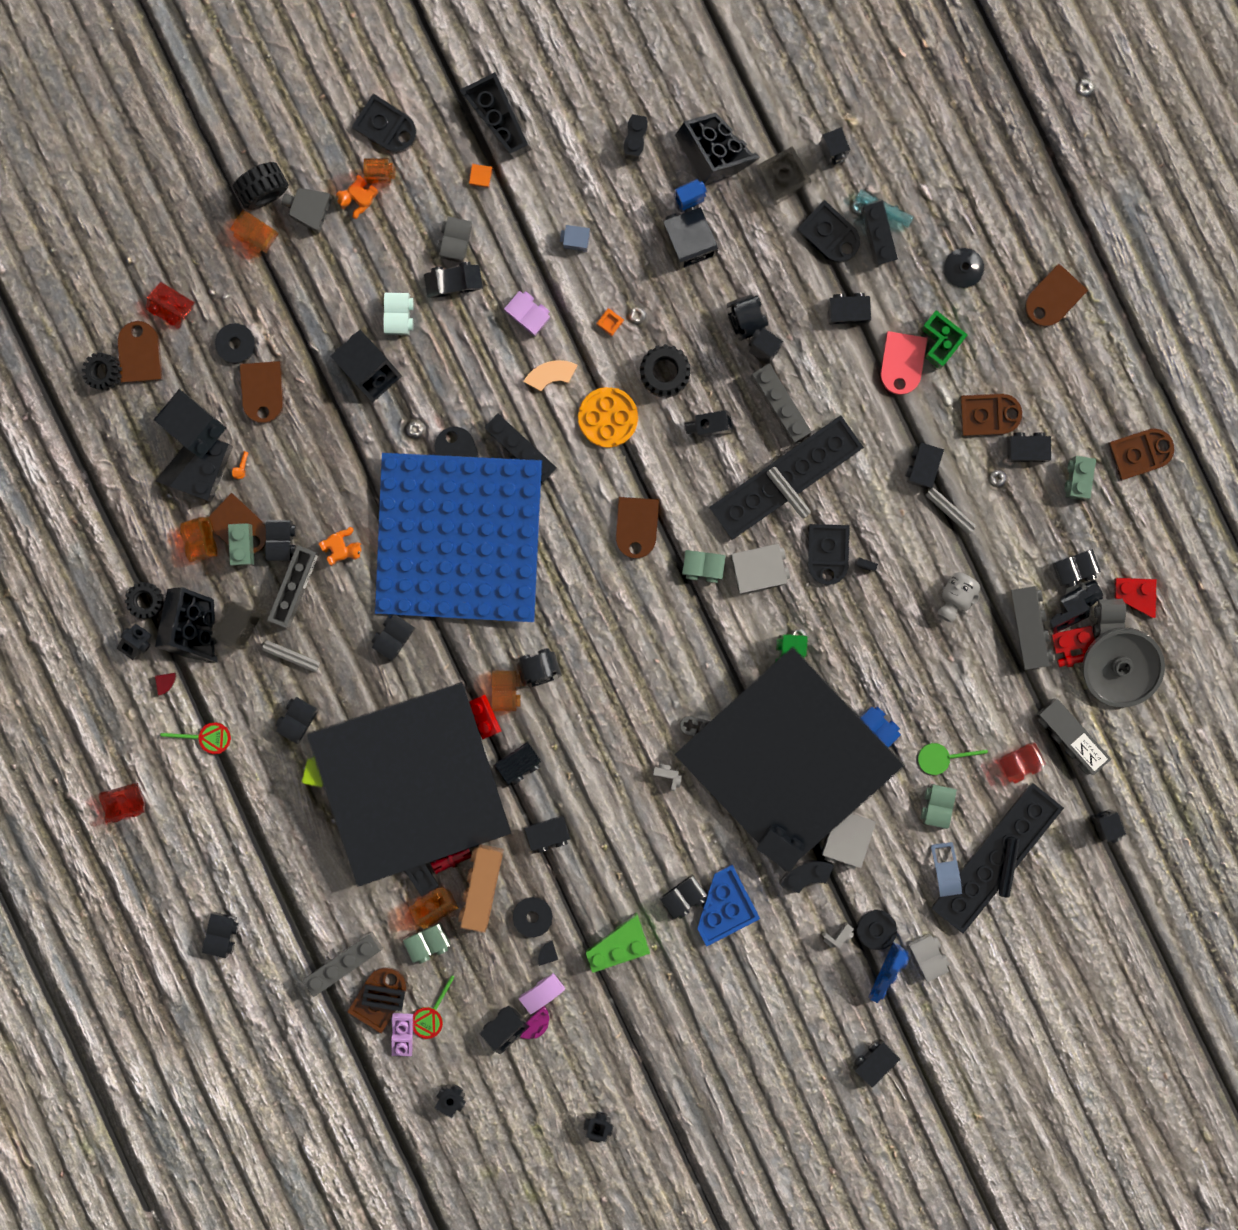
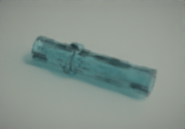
(891, 211)

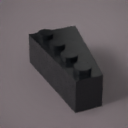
(495, 108)

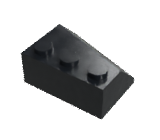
(713, 148)
(197, 475)
(187, 625)

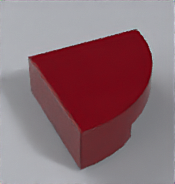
(165, 682)

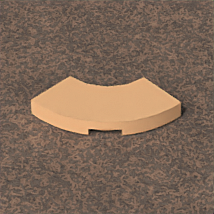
(550, 372)

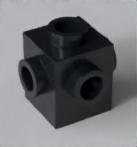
(134, 641)
(447, 1106)
(598, 1134)

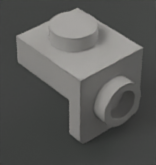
(666, 771)
(843, 935)

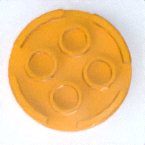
(608, 417)

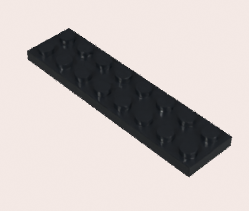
(799, 467)
(983, 872)

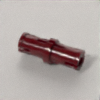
(451, 861)

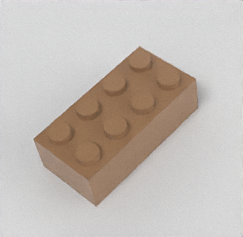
(482, 888)

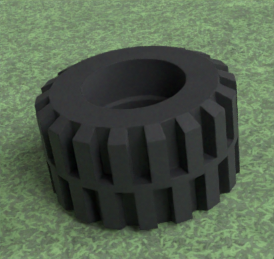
(260, 185)
(665, 353)

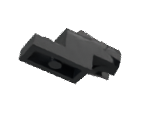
(1076, 605)

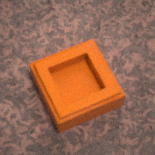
(480, 175)
(610, 322)

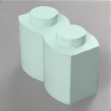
(397, 313)

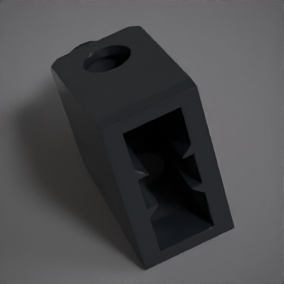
(719, 424)

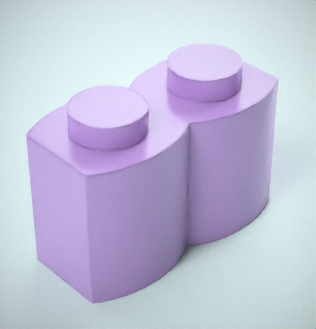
(527, 313)

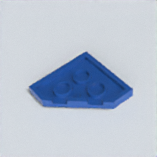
(726, 907)
(888, 973)

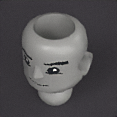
(959, 595)

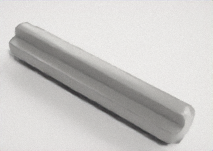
(788, 492)
(950, 510)
(290, 656)

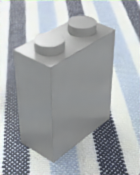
(760, 568)
(849, 841)

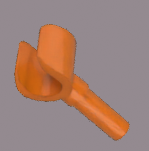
(239, 472)

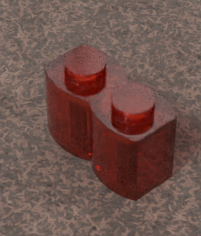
(1021, 762)

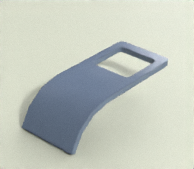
(947, 872)

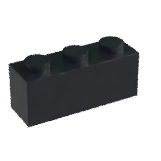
(878, 232)
(765, 345)

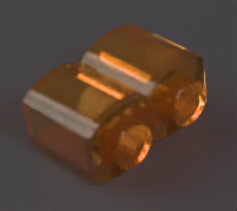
(379, 170)
(253, 231)
(198, 539)
(505, 690)

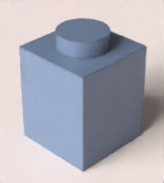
(575, 238)

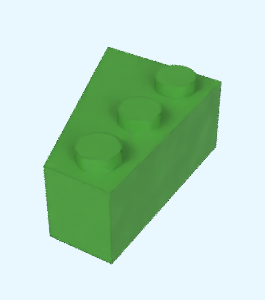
(619, 946)

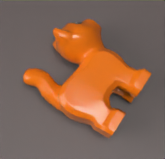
(358, 194)
(338, 547)

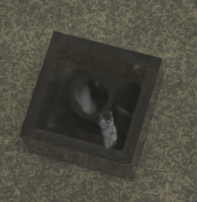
(783, 175)

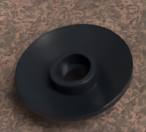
(957, 275)

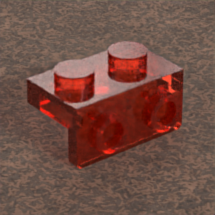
(169, 305)
(122, 802)

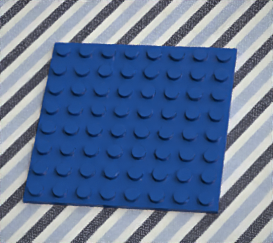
(458, 537)

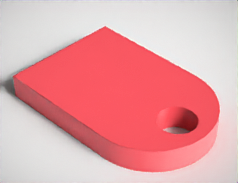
(902, 360)

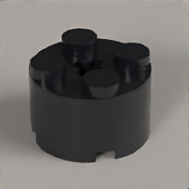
(746, 316)
(538, 668)

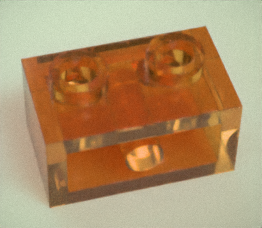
(433, 907)

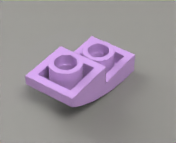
(542, 993)
(402, 1034)

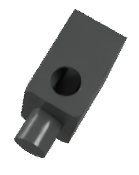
(308, 207)

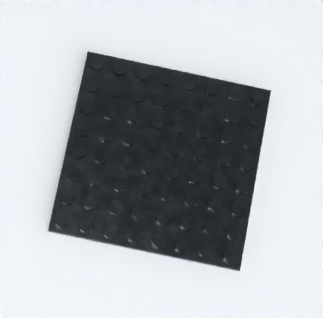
(789, 755)
(409, 783)

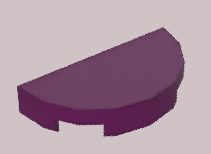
(538, 1024)

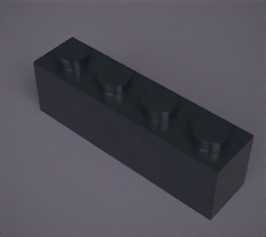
(518, 445)

